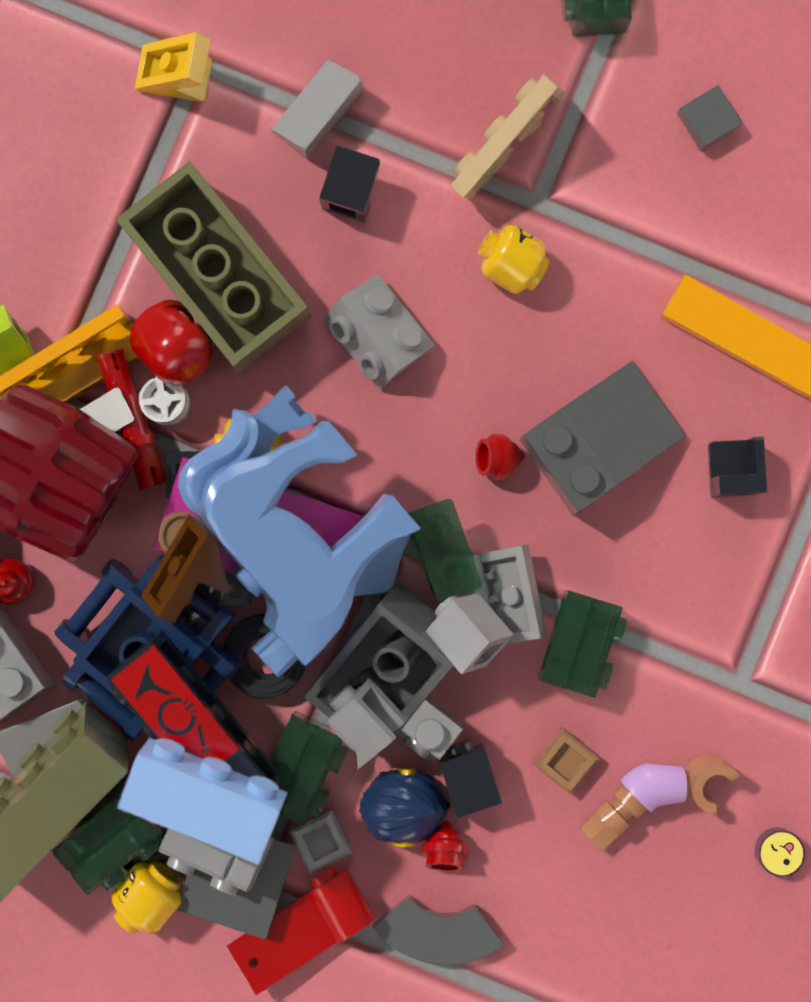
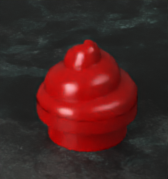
(498, 457)
(15, 581)
(445, 849)

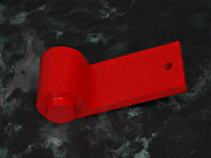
(304, 929)

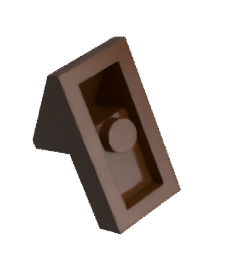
(189, 561)

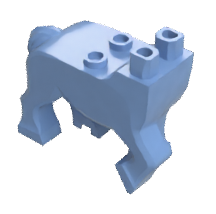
(277, 553)

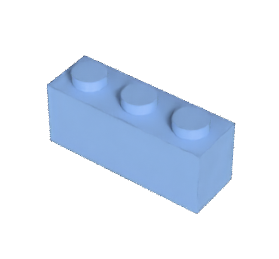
(202, 799)

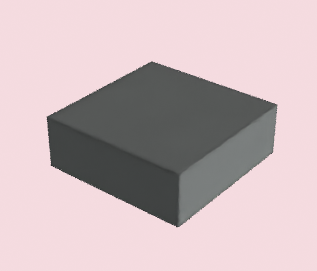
(709, 118)

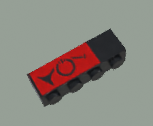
(184, 709)

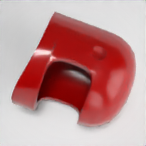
(171, 343)

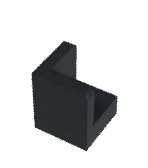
(349, 184)
(737, 467)

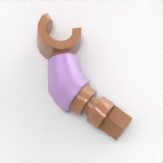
(651, 787)

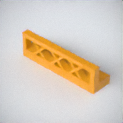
(69, 364)

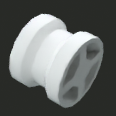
(154, 394)

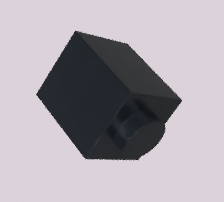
(469, 778)

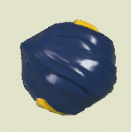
(403, 807)

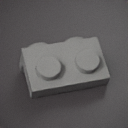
(377, 331)
(512, 591)

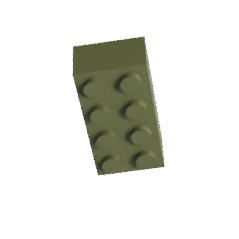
(214, 267)
(56, 789)

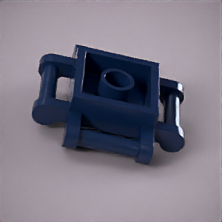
(129, 628)

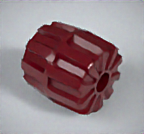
(57, 472)

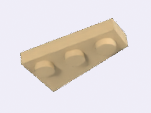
(478, 168)

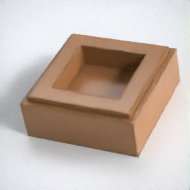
(565, 761)

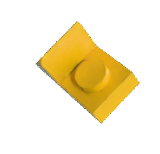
(176, 67)

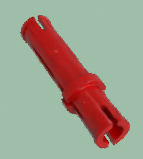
(117, 374)

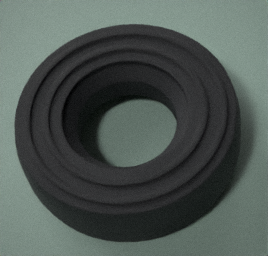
(246, 678)

